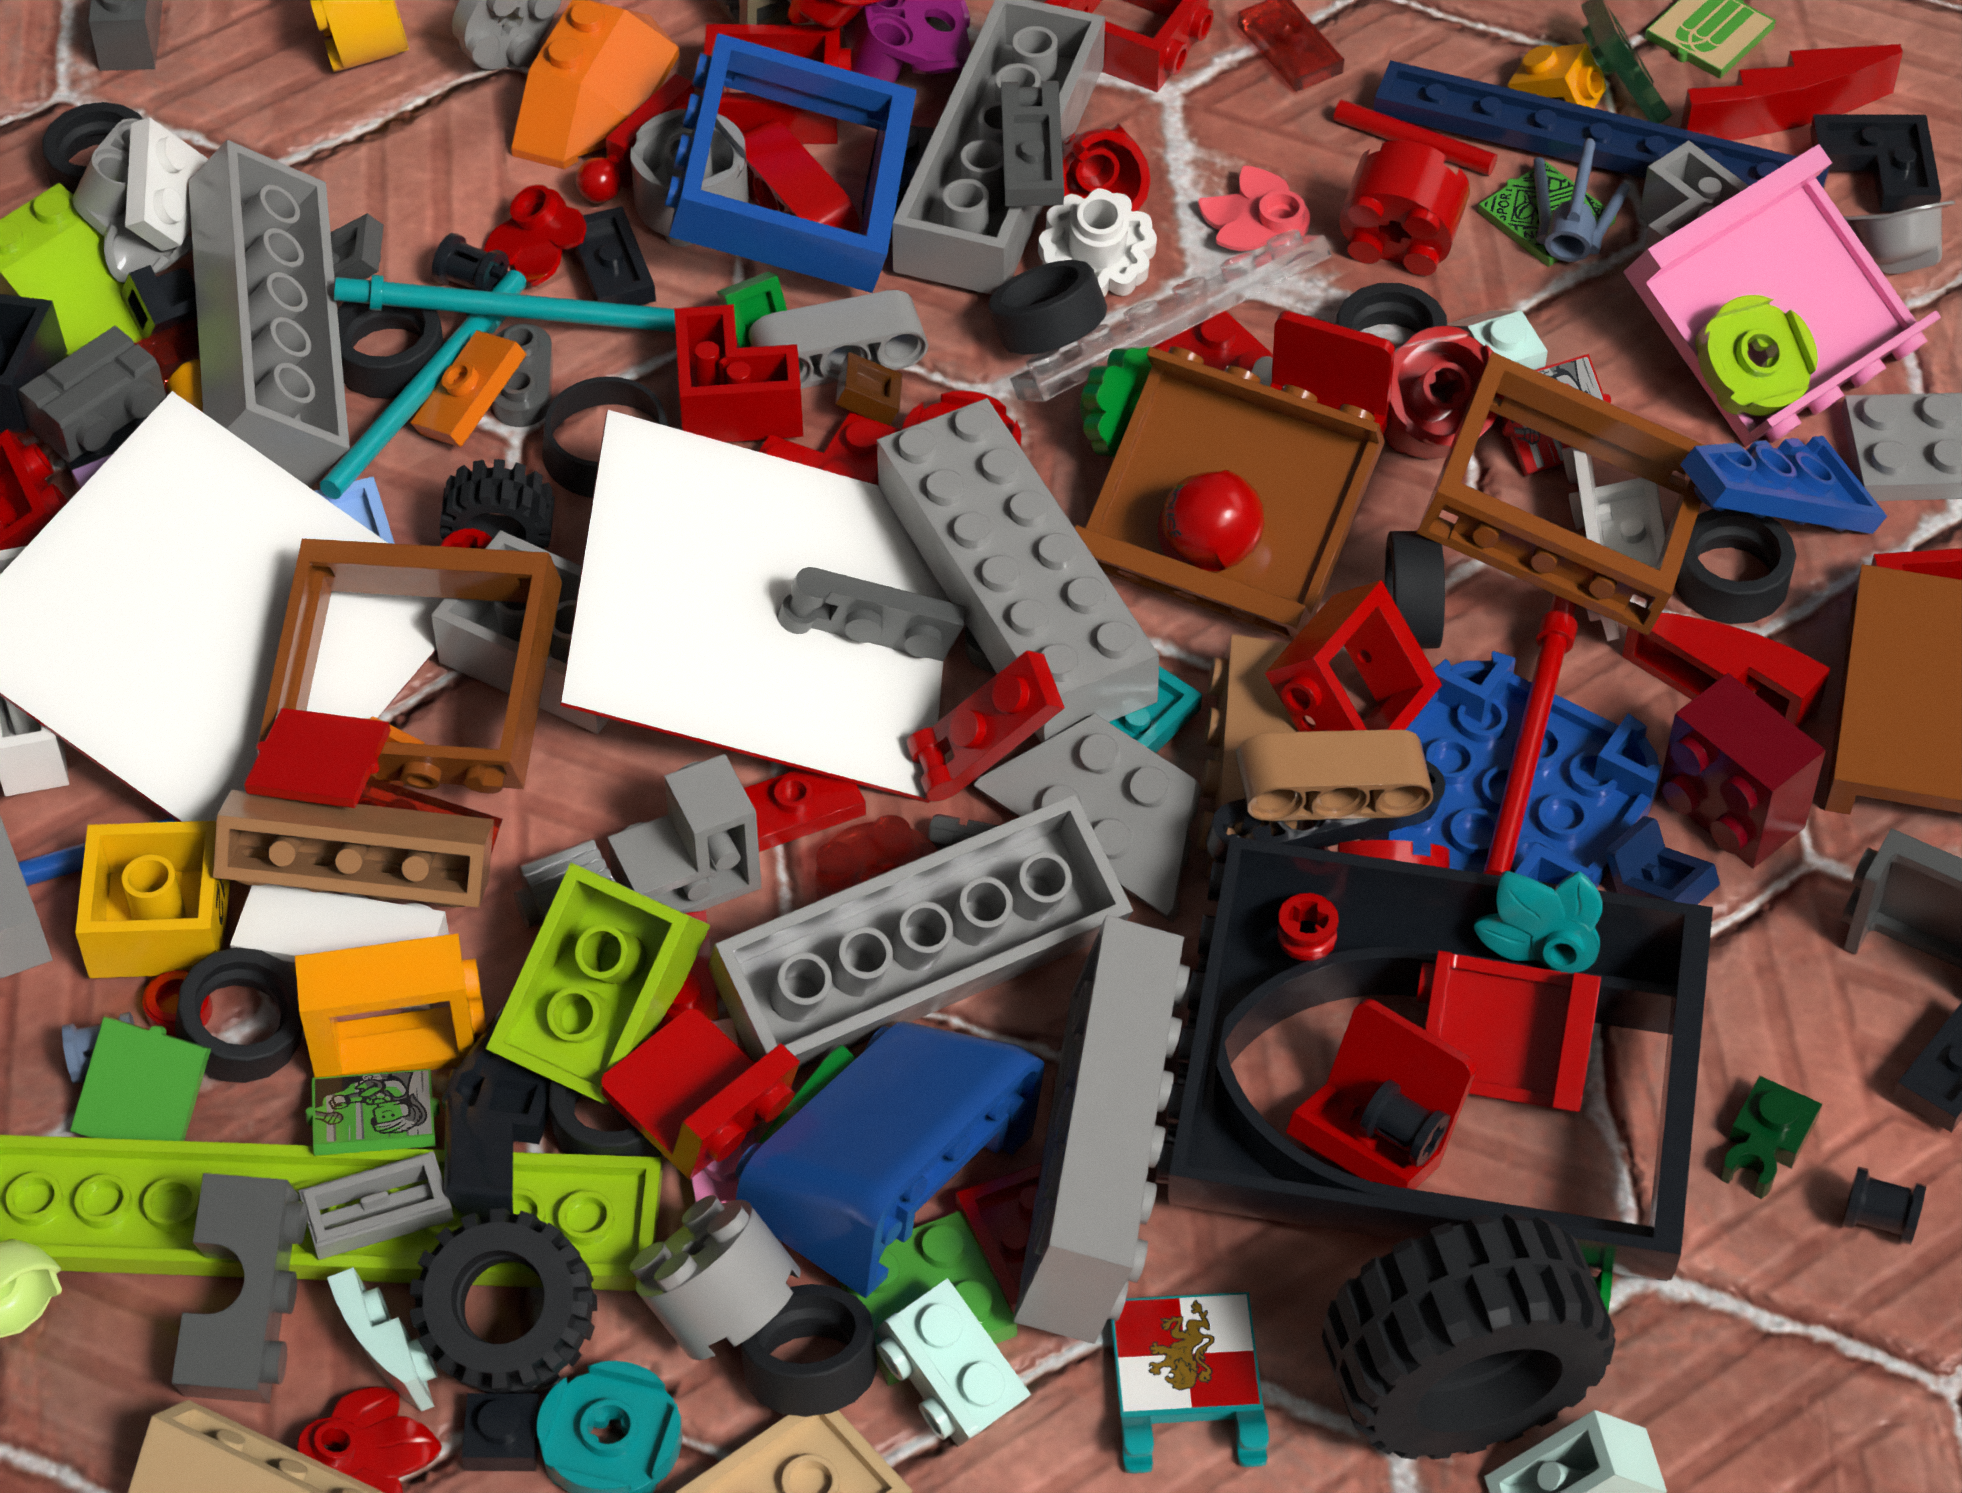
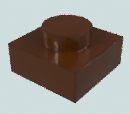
(868, 389)

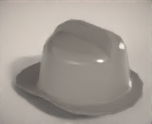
(1903, 238)

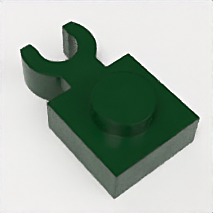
(1769, 1131)

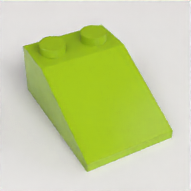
(61, 258)
(595, 981)

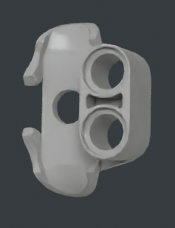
(102, 204)

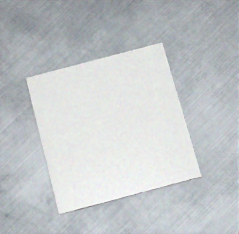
(684, 599)
(161, 607)

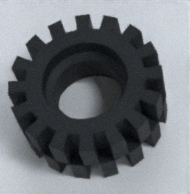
(500, 490)

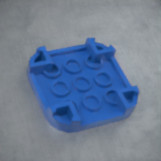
(1585, 790)

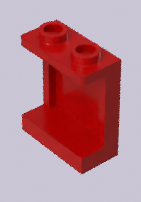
(1517, 1024)

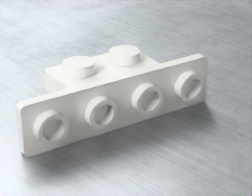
(1616, 515)

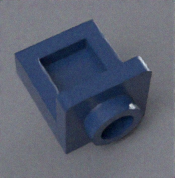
(1651, 870)

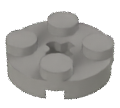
(505, 42)

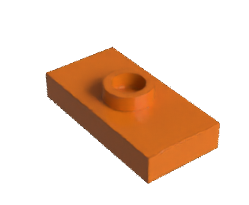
(468, 388)

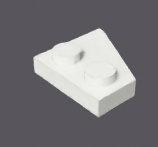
(159, 184)

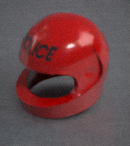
(1211, 521)

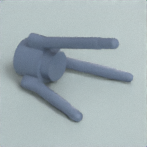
(1571, 228)

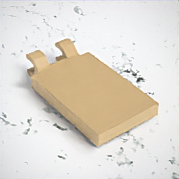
(802, 1457)

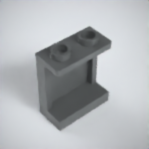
(1909, 896)

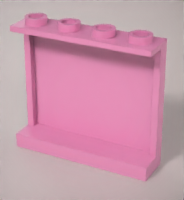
(1793, 247)

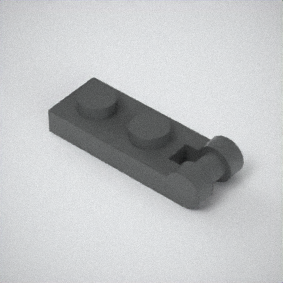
(1032, 144)
(871, 613)

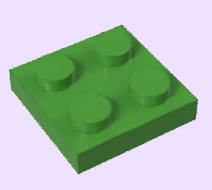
(925, 1260)

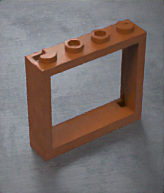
(1542, 550)
(424, 572)

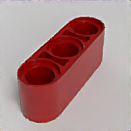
(791, 179)

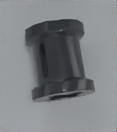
(467, 264)
(1404, 1123)
(1884, 1205)

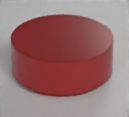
(161, 1001)

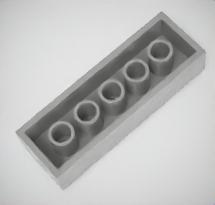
(955, 210)
(268, 310)
(1016, 562)
(920, 936)
(1103, 1132)

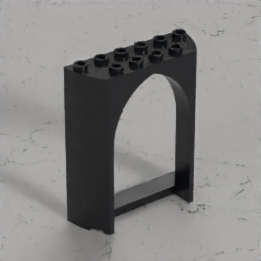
(1390, 923)

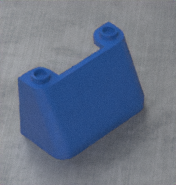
(884, 1141)

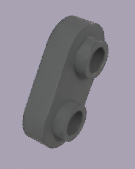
(529, 389)

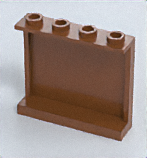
(1293, 451)
(1900, 693)

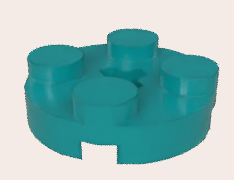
(589, 1401)

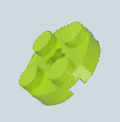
(1731, 373)

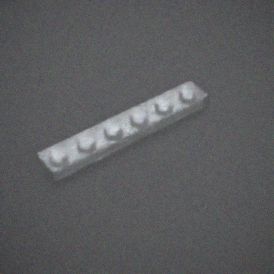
(1154, 322)

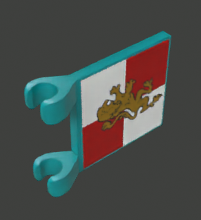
(1188, 1364)

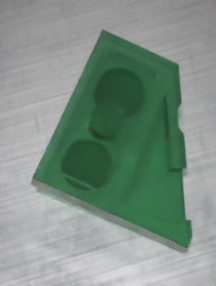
(1617, 54)

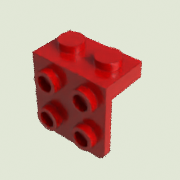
(1334, 364)
(1374, 1050)
(698, 1091)

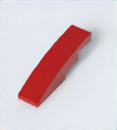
(1790, 95)

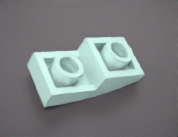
(384, 1340)

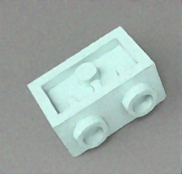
(950, 1364)

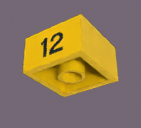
(150, 898)

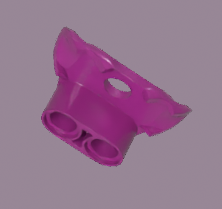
(896, 32)

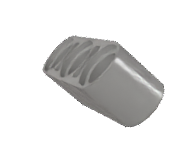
(873, 326)

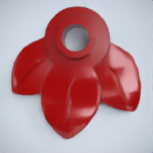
(538, 233)
(373, 1439)

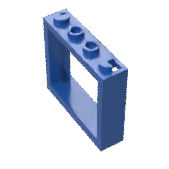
(774, 235)

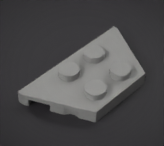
(1129, 794)

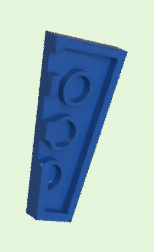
(1784, 483)

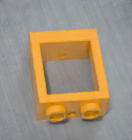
(386, 979)

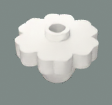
(1104, 236)

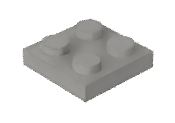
(1906, 444)

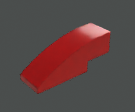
(1698, 652)

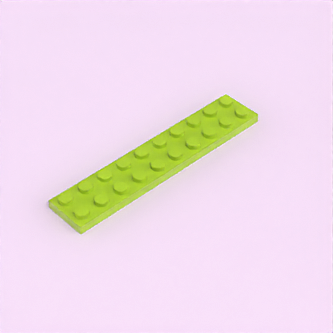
(138, 1201)

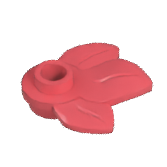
(1256, 213)

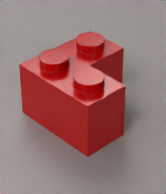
(730, 389)

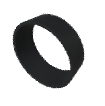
(573, 472)

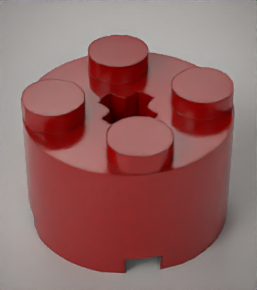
(1404, 206)
(1452, 365)

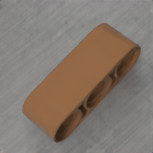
(1334, 775)

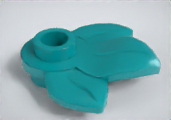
(1538, 919)

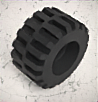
(455, 1266)

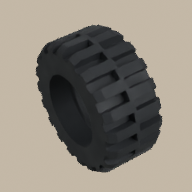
(1467, 1336)

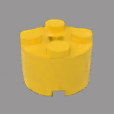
(360, 30)

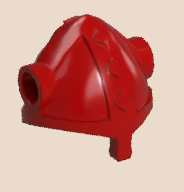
(1105, 161)

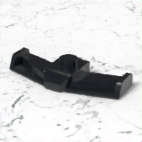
(486, 1110)

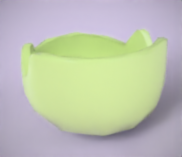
(26, 1285)

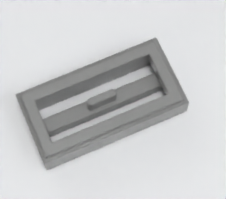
(379, 1214)

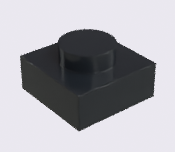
(501, 1432)

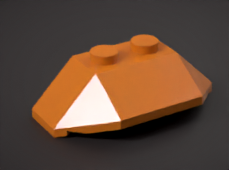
(589, 81)

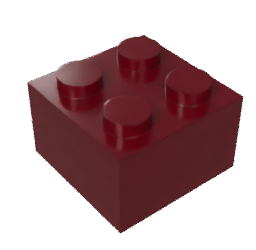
(1740, 770)

